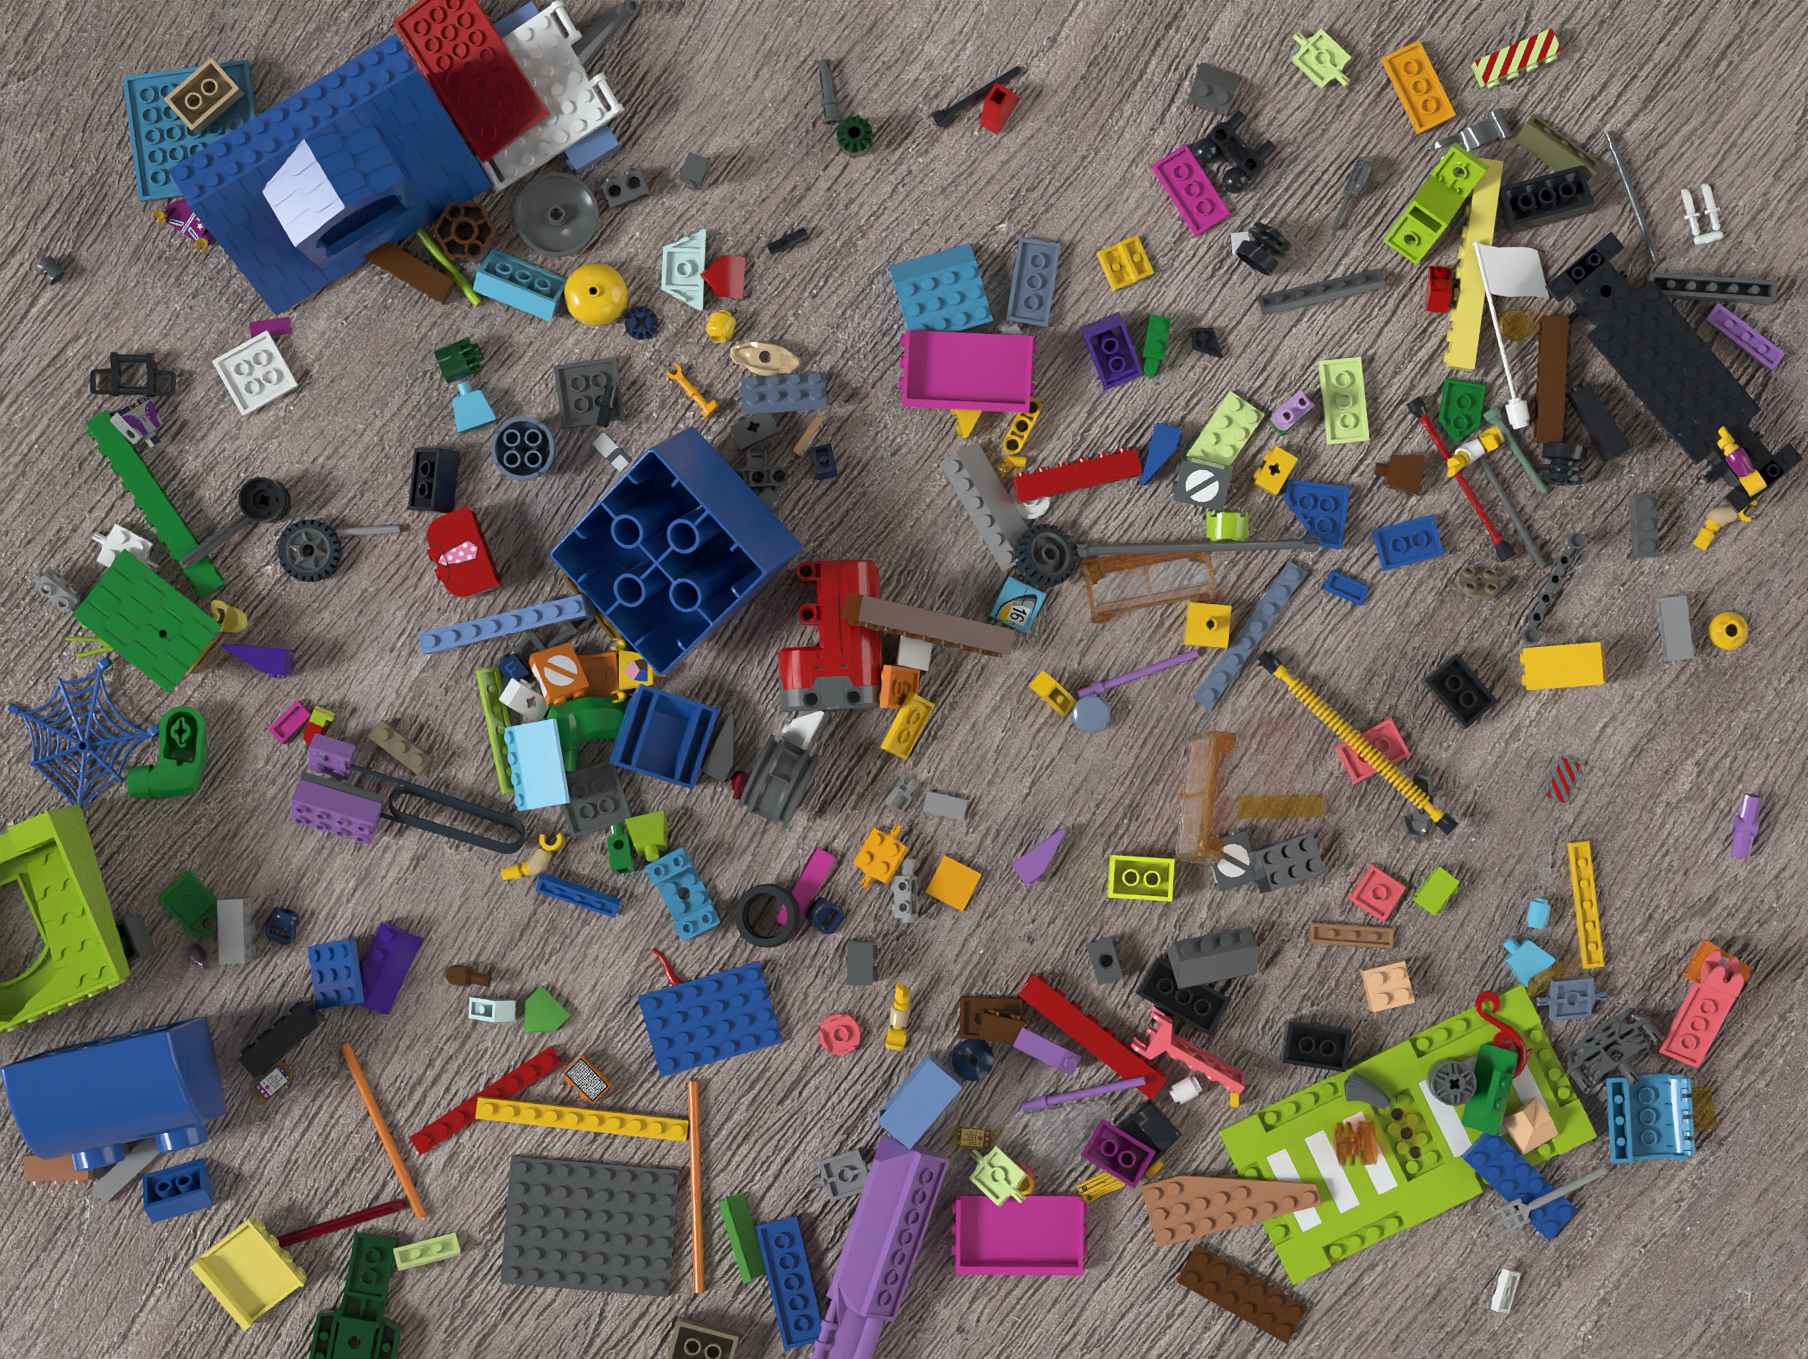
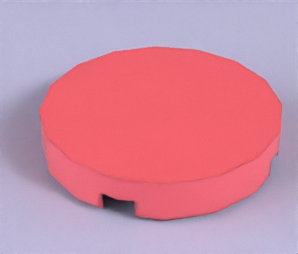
(840, 1034)

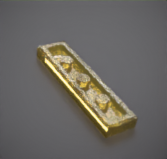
(1279, 807)

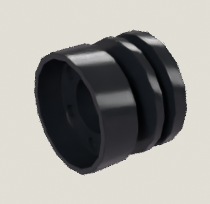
(1266, 244)
(1563, 463)
(253, 499)

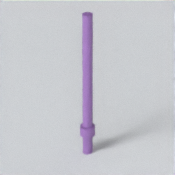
(1099, 687)
(1043, 1102)

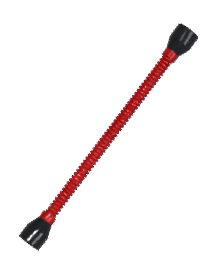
(1503, 548)

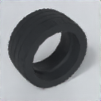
(742, 918)

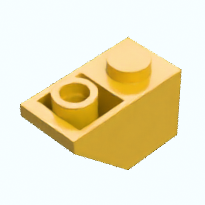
(966, 421)

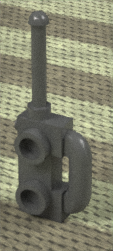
(1354, 185)

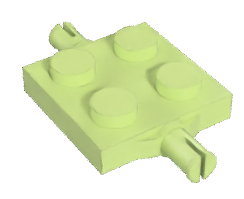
(1321, 58)
(998, 1176)

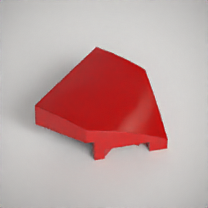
(726, 276)

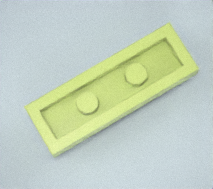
(427, 1251)

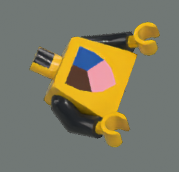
(632, 671)

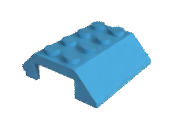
(1650, 1117)

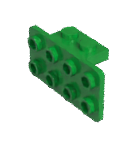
(1494, 1079)

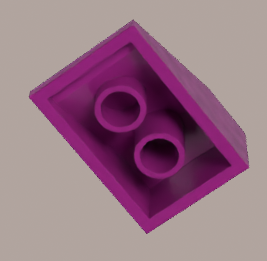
(1117, 1153)

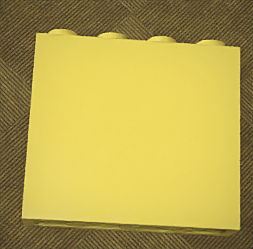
(248, 1272)

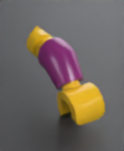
(1740, 463)

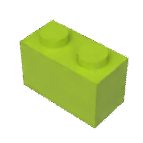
(1436, 890)

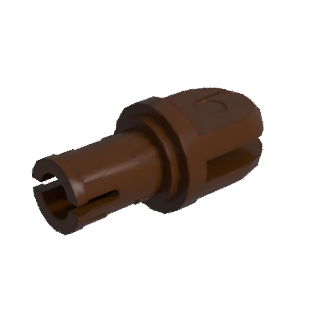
(465, 976)

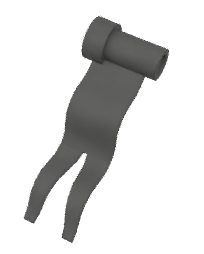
(1479, 133)

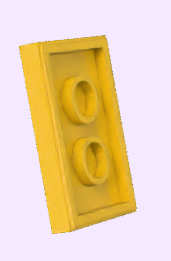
(907, 725)

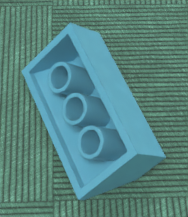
(520, 284)

